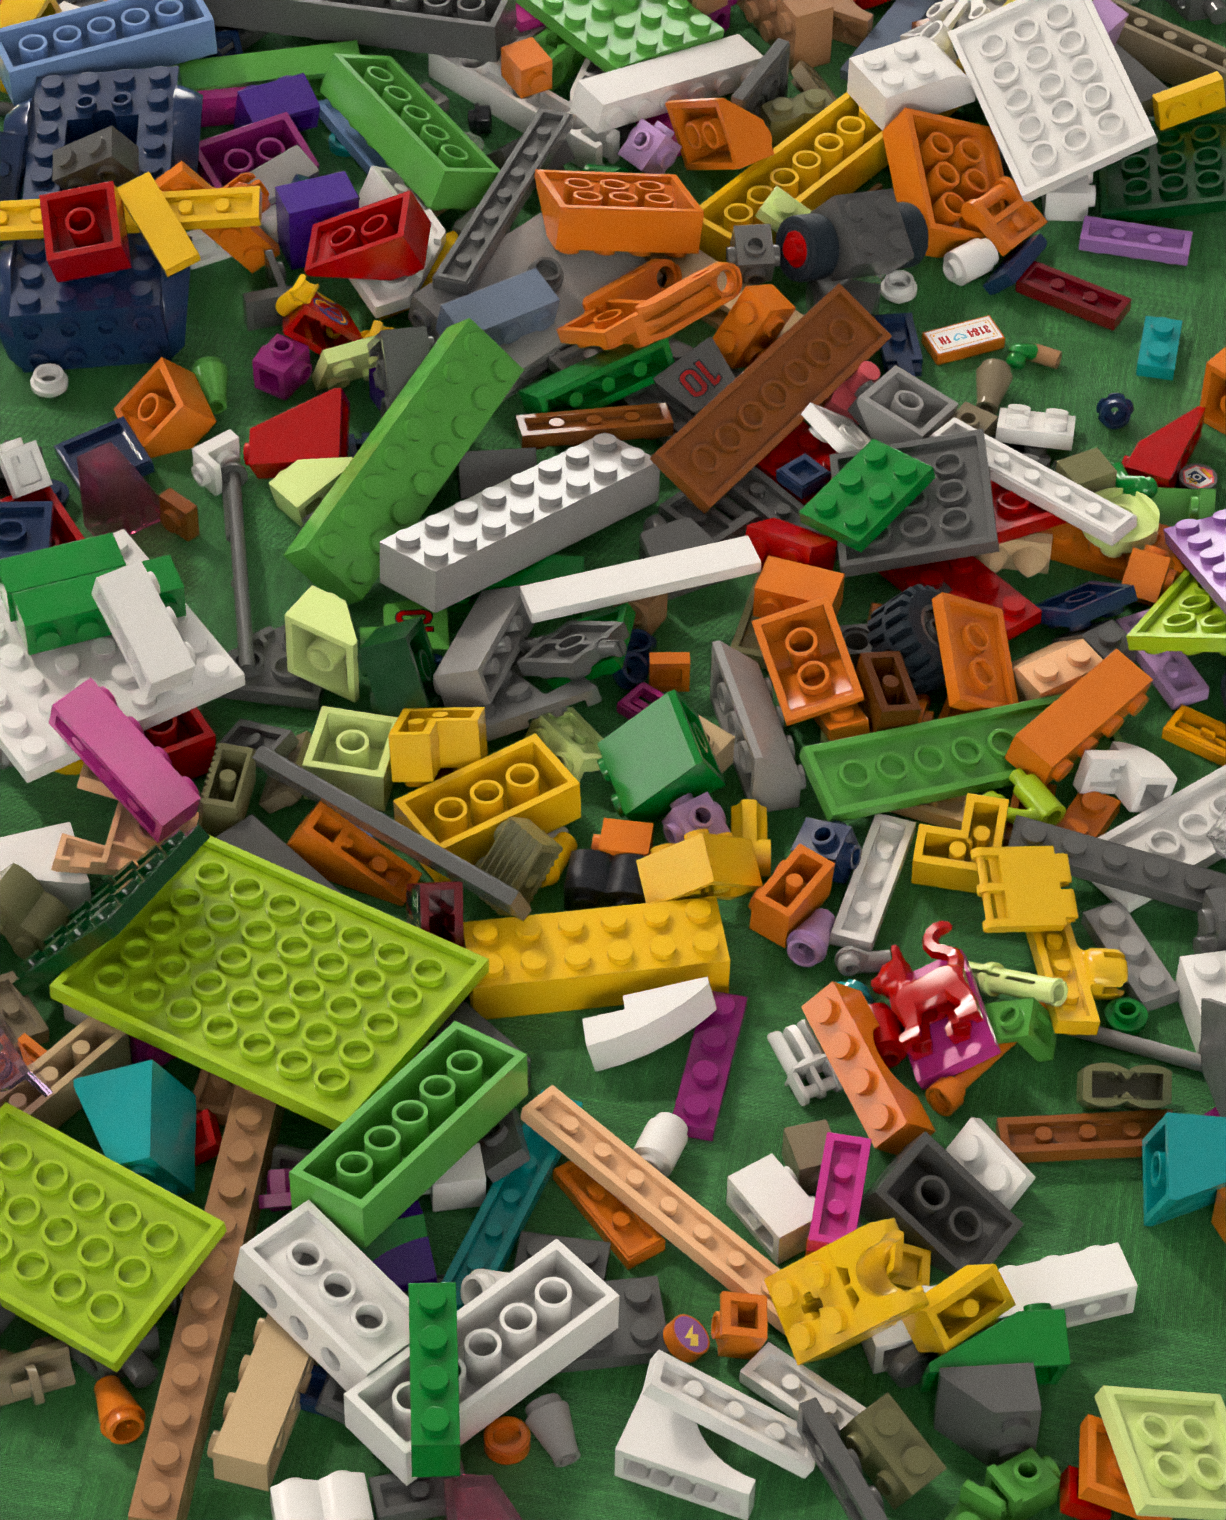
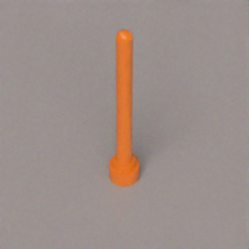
(948, 1093)

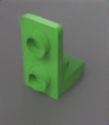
(1182, 504)
(1024, 1023)

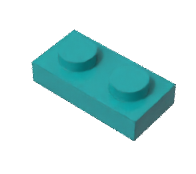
(1159, 347)

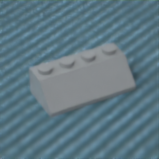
(761, 749)

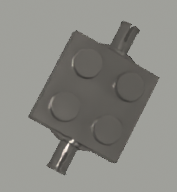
(572, 649)

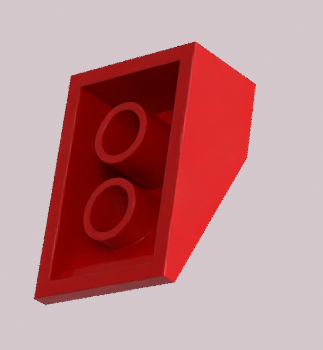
(371, 241)

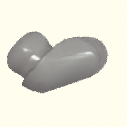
(854, 961)

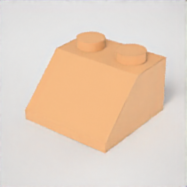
(1053, 669)

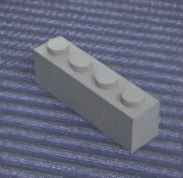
(483, 649)

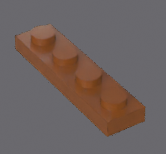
(578, 426)
(1077, 1135)

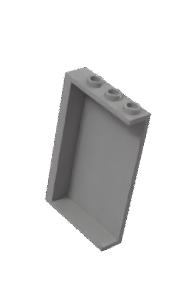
(518, 249)

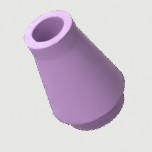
(811, 939)

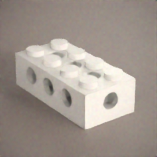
(325, 1294)

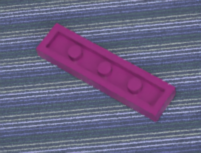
(710, 1066)

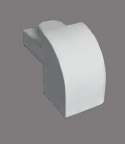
(1129, 773)

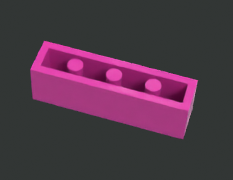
(125, 759)

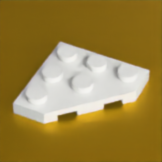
(388, 296)

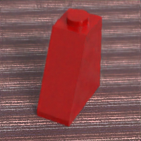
(303, 432)

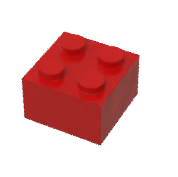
(85, 231)

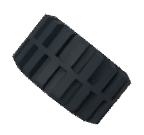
(910, 627)

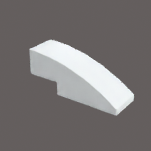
(647, 1022)

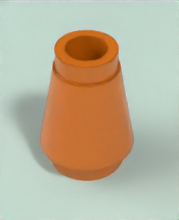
(118, 1411)

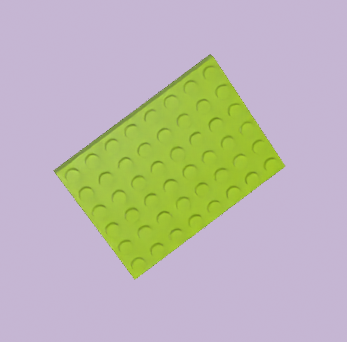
(274, 983)

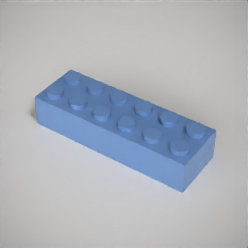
(104, 39)

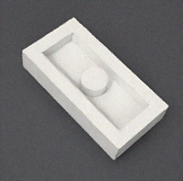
(991, 1162)

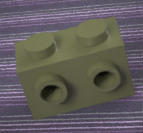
(891, 1451)

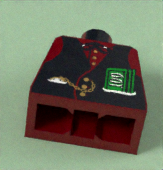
(437, 909)

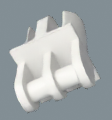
(803, 1059)

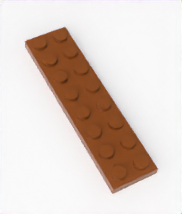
(769, 397)

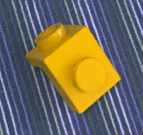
(907, 1265)

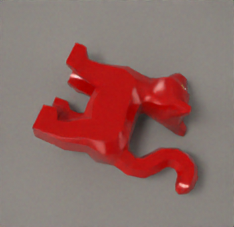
(930, 997)

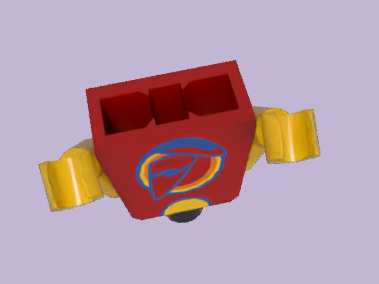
(317, 319)

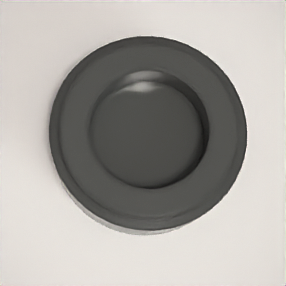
(908, 1366)

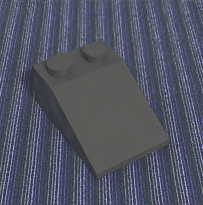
(940, 1207)

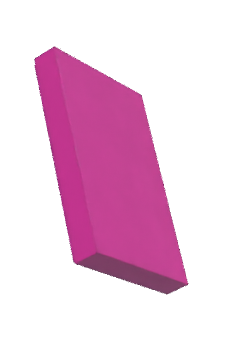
(951, 1058)

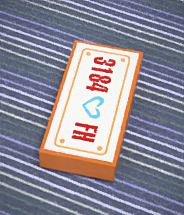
(963, 340)

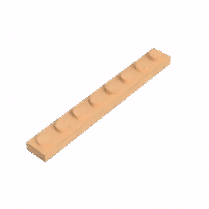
(651, 1195)

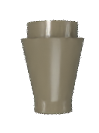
(992, 384)

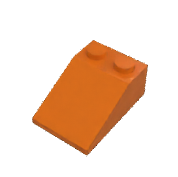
(807, 660)

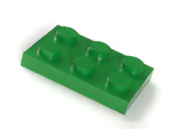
(867, 495)

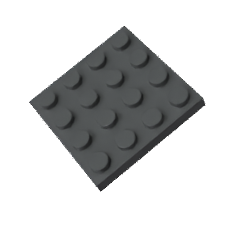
(945, 520)

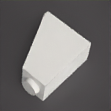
(35, 853)

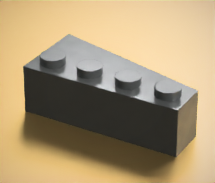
(398, 357)

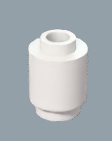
(970, 261)
(663, 1141)

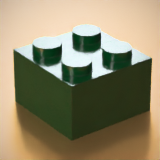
(399, 667)

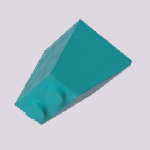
(144, 1122)
(1182, 1165)

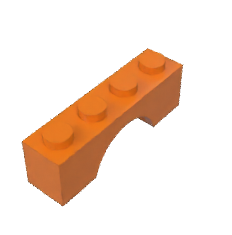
(882, 1103)

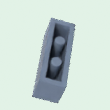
(505, 308)

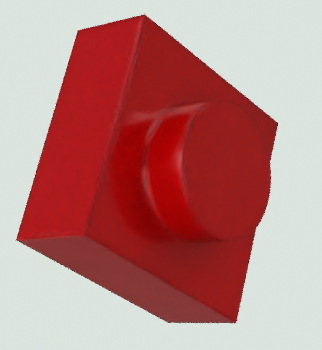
(207, 1136)
(1074, 1506)

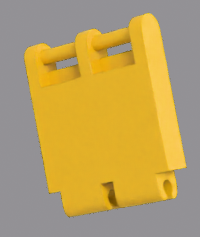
(1024, 889)

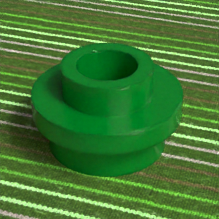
(1126, 1015)

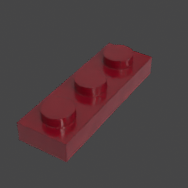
(1073, 295)

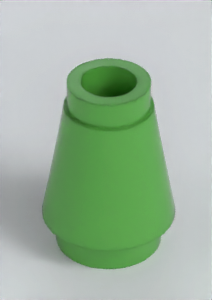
(213, 381)

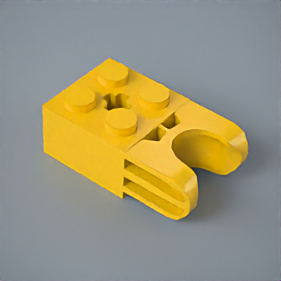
(841, 1294)

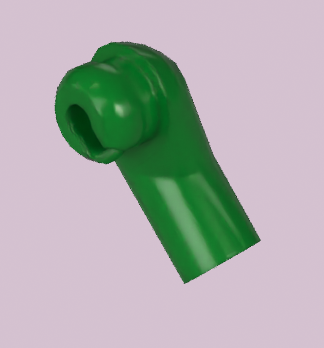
(1134, 483)

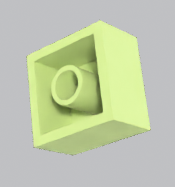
(353, 754)

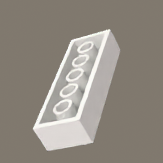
(507, 1348)

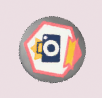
(1197, 476)

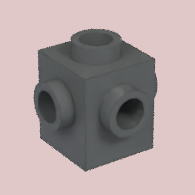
(753, 252)

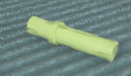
(995, 980)

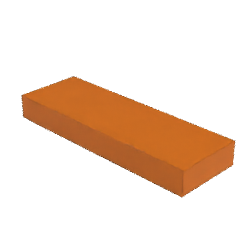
(629, 1234)

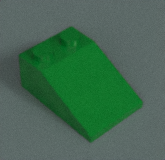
(1024, 1337)

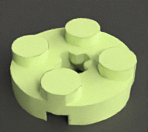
(1147, 522)

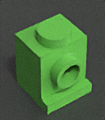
(1025, 1484)

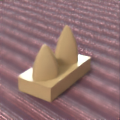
(1025, 554)

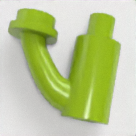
(1035, 796)

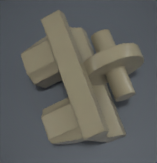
(35, 1371)

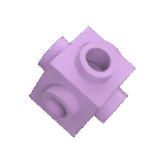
(650, 147)
(693, 814)

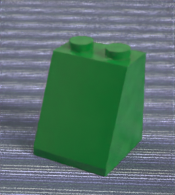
(658, 759)

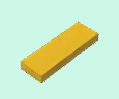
(158, 224)

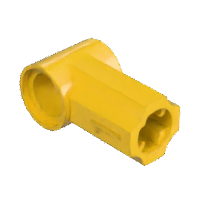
(750, 822)

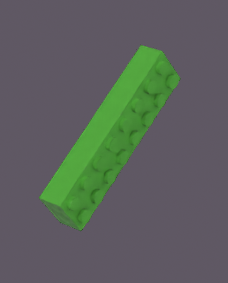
(404, 460)

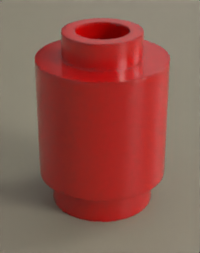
(887, 1034)

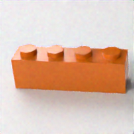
(1080, 718)

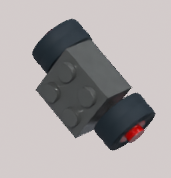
(852, 238)

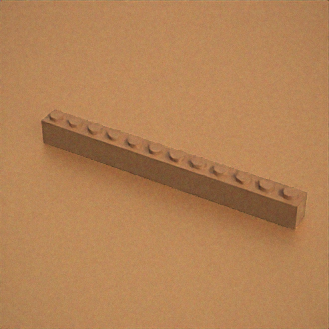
(206, 1316)

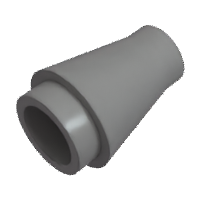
(553, 1427)

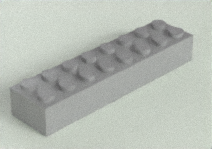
(518, 522)

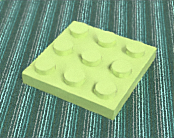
(1168, 1449)

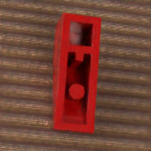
(1167, 449)

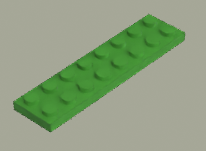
(921, 761)

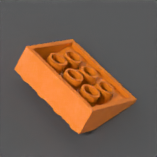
(939, 168)
(619, 213)

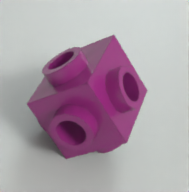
(281, 366)

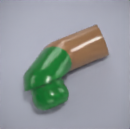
(1033, 352)

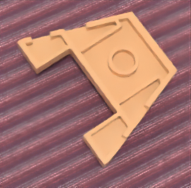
(124, 843)

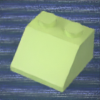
(323, 643)

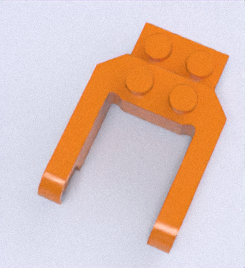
(642, 312)

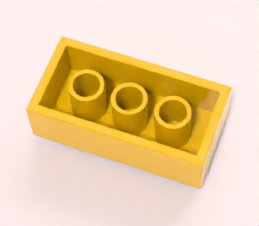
(473, 801)

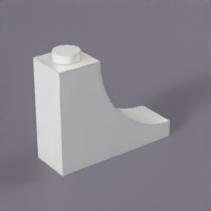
(672, 1457)

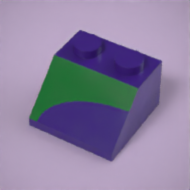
(404, 1250)

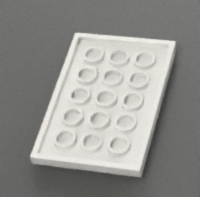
(1052, 91)

